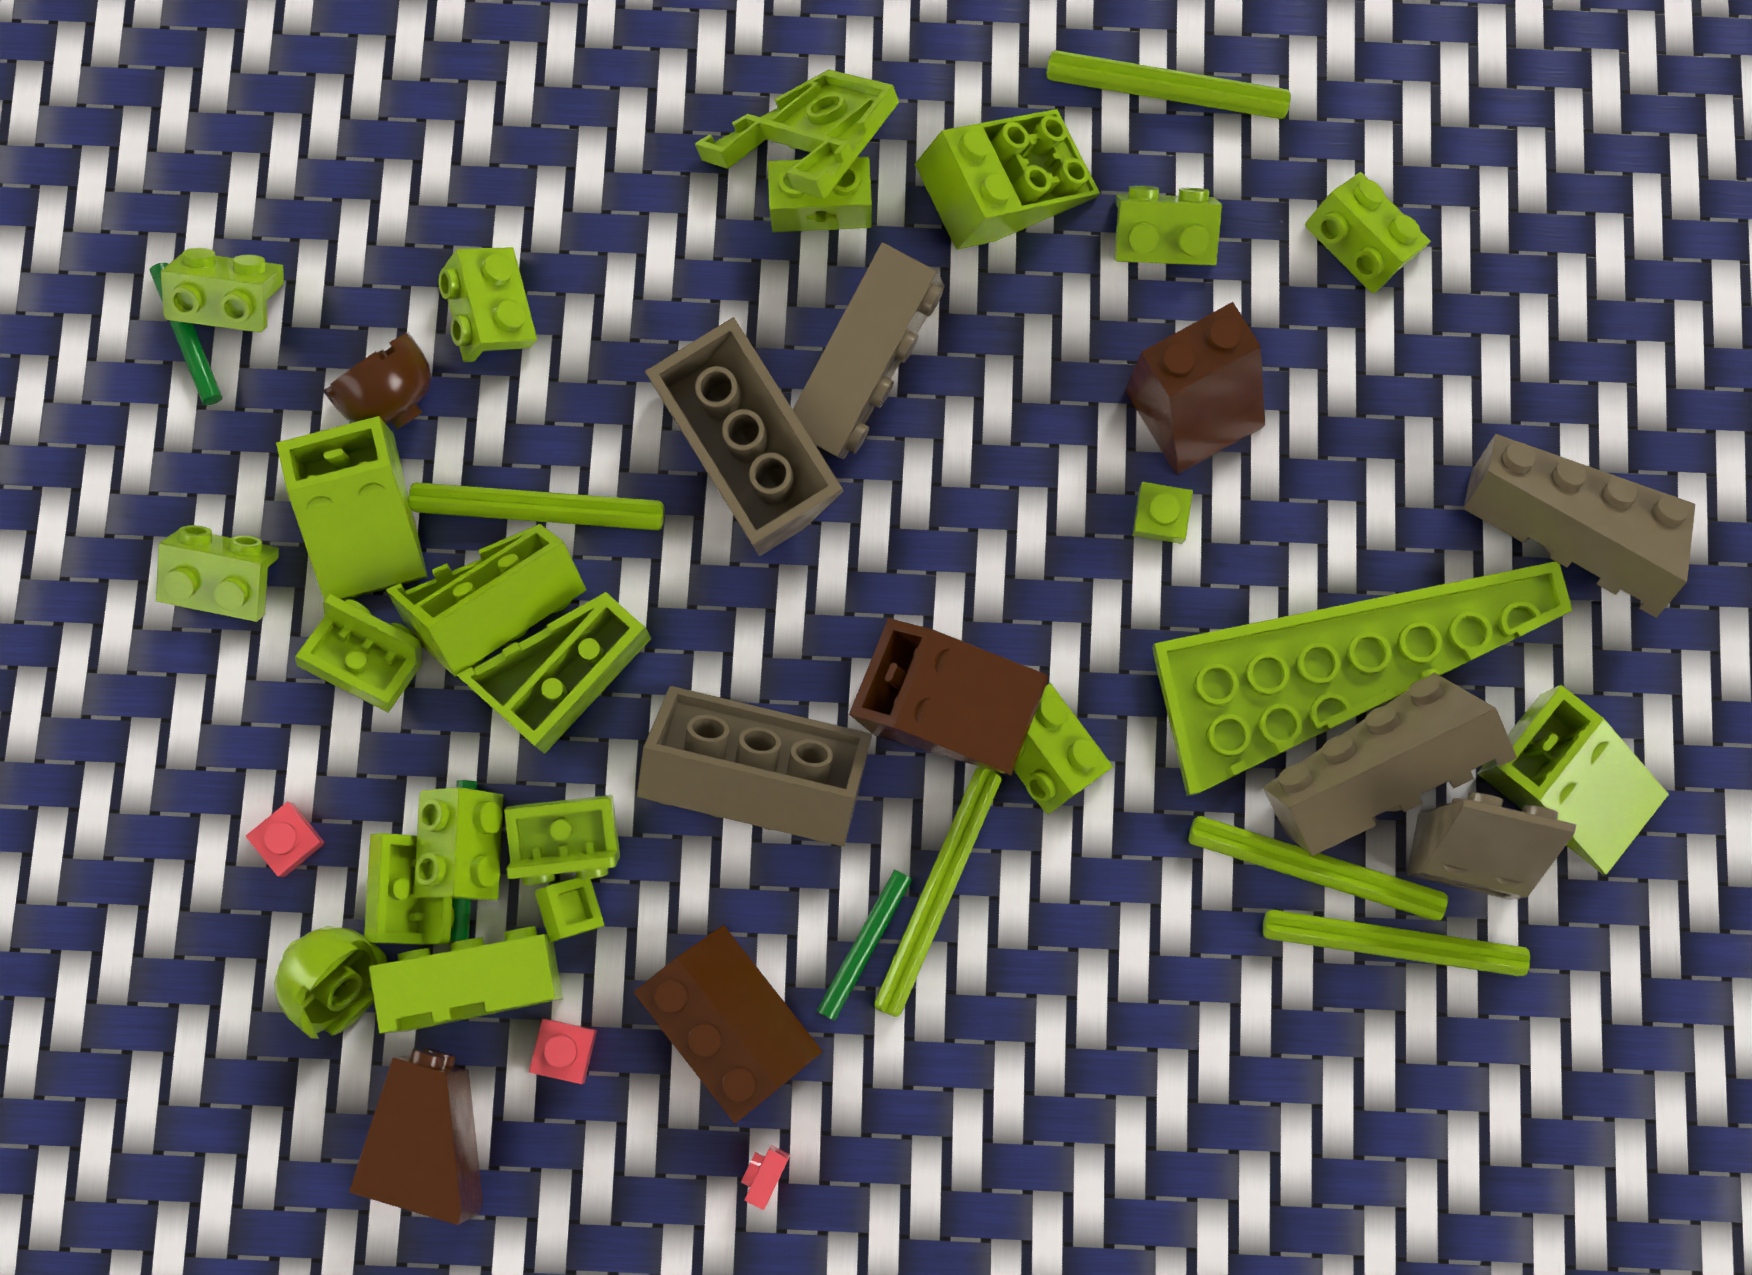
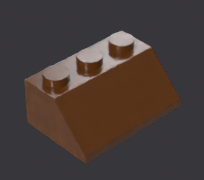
(728, 1023)

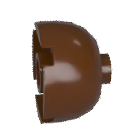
(384, 384)

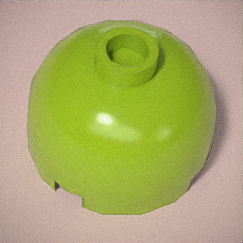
(326, 979)

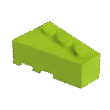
(491, 600)
(560, 670)
(465, 982)

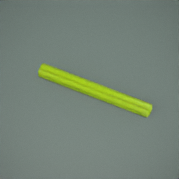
(1168, 84)
(536, 506)
(1318, 868)
(937, 892)
(1396, 943)

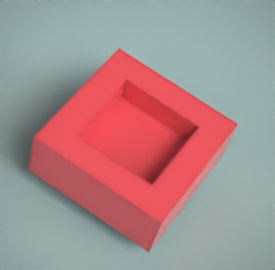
(285, 839)
(563, 1051)
(763, 1175)

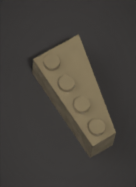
(867, 349)
(1586, 517)
(1387, 762)

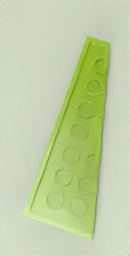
(1286, 679)

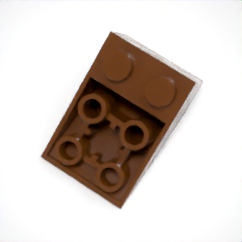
(948, 697)

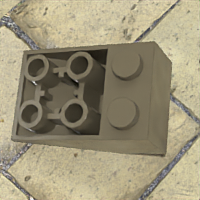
(1487, 846)

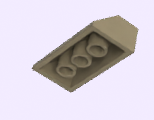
(745, 435)
(754, 765)

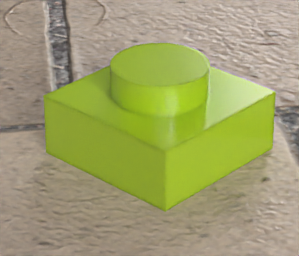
(1162, 512)
(569, 908)

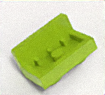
(1167, 226)
(1366, 231)
(219, 289)
(486, 301)
(214, 572)
(361, 653)
(1058, 754)
(562, 839)
(458, 844)
(391, 907)

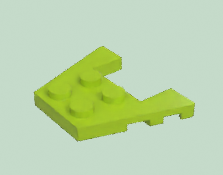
(824, 116)

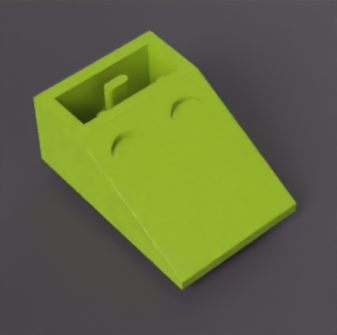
(1004, 176)
(353, 508)
(1582, 771)

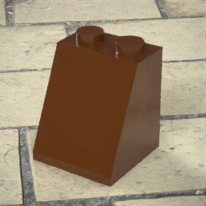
(1201, 388)
(423, 1140)

